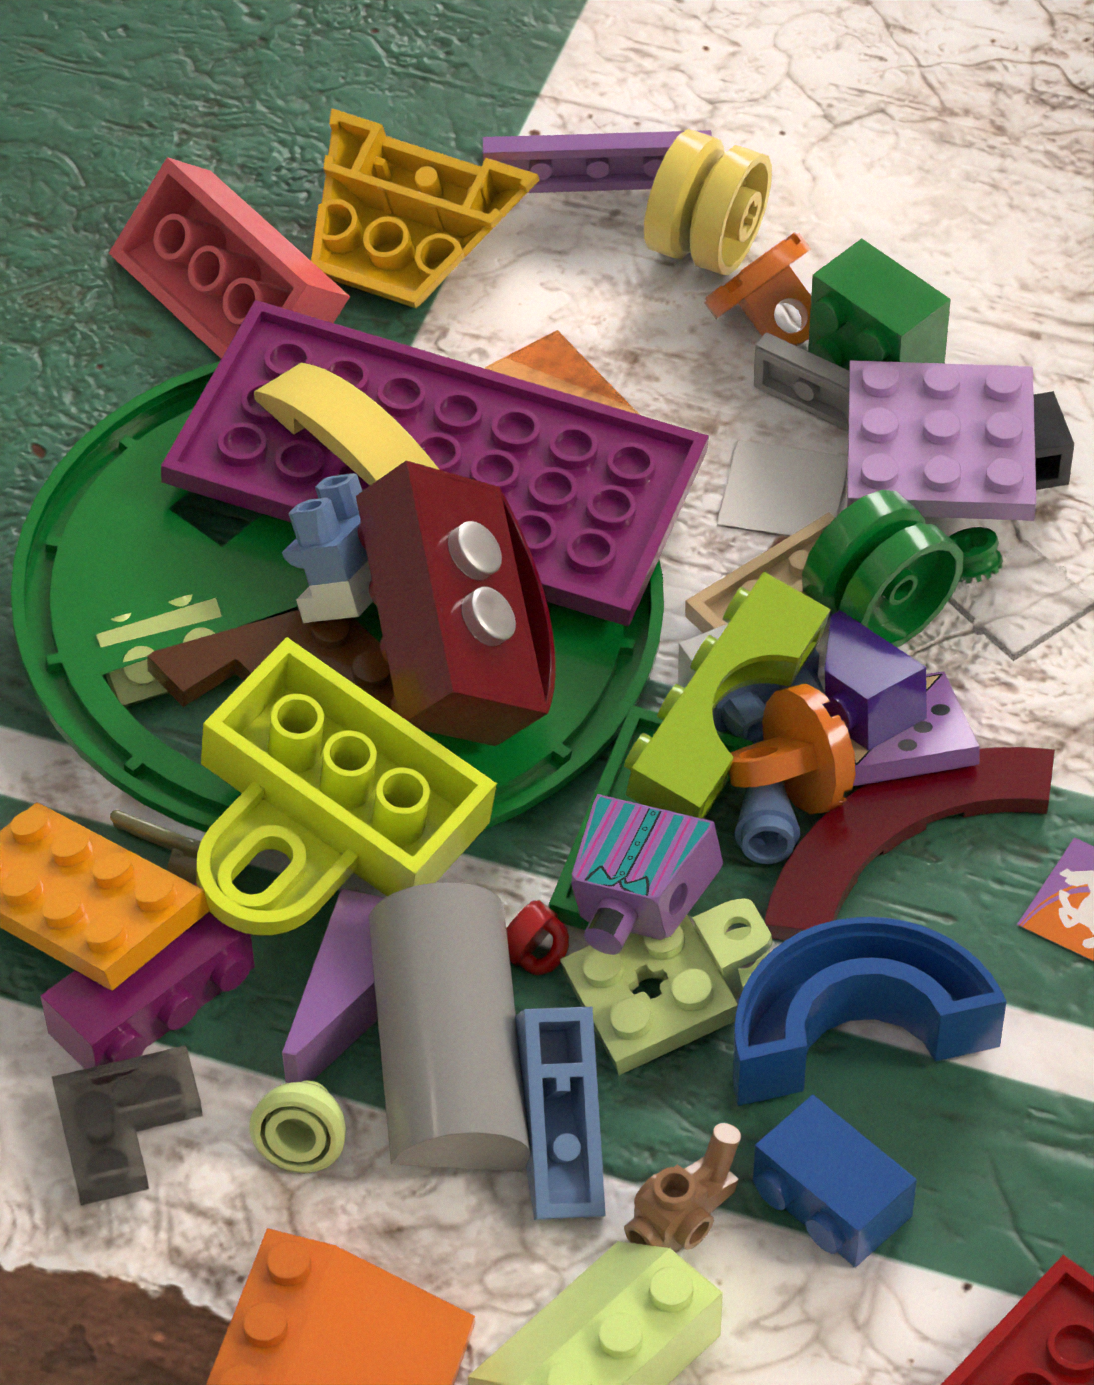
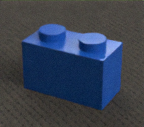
(833, 1181)

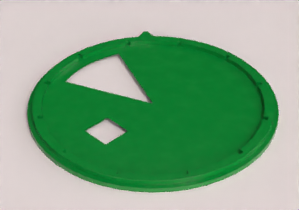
(112, 548)

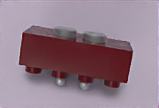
(457, 604)

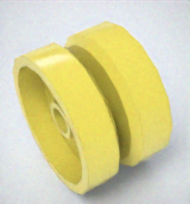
(707, 202)

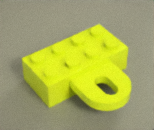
(331, 788)

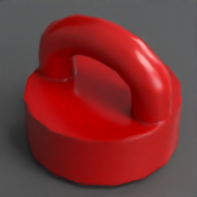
(529, 931)

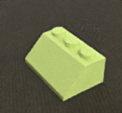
(622, 1322)

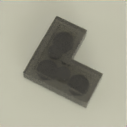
(107, 1107)

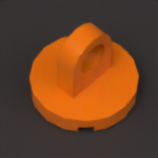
(766, 285)
(802, 749)

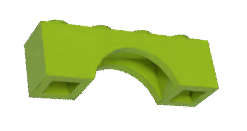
(765, 642)

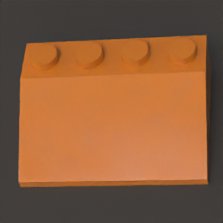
(336, 1321)

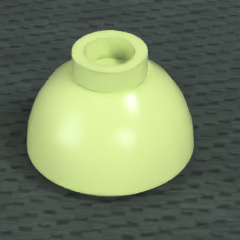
(298, 1127)

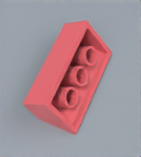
(215, 256)

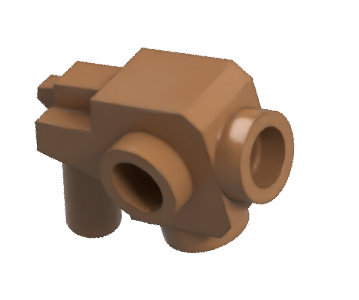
(677, 1202)

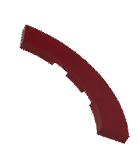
(890, 812)

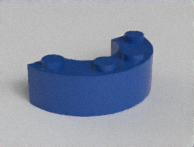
(855, 974)

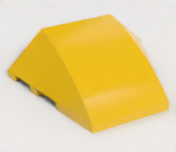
(404, 214)

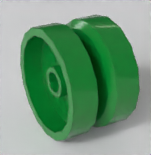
(883, 567)

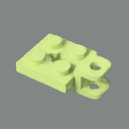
(697, 990)

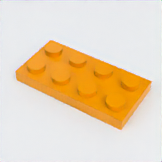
(89, 897)

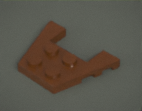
(206, 662)

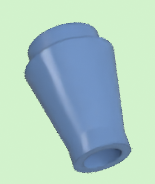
(767, 824)

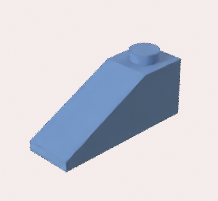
(561, 1112)

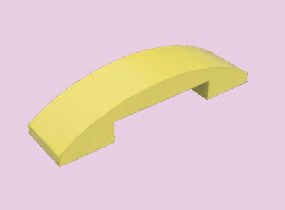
(341, 419)

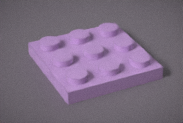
(944, 437)

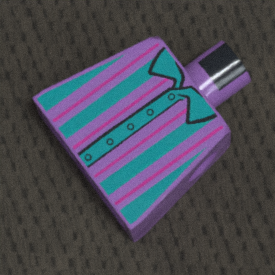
(640, 871)

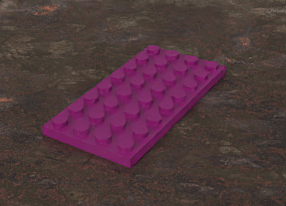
(581, 476)

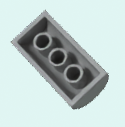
(448, 1029)

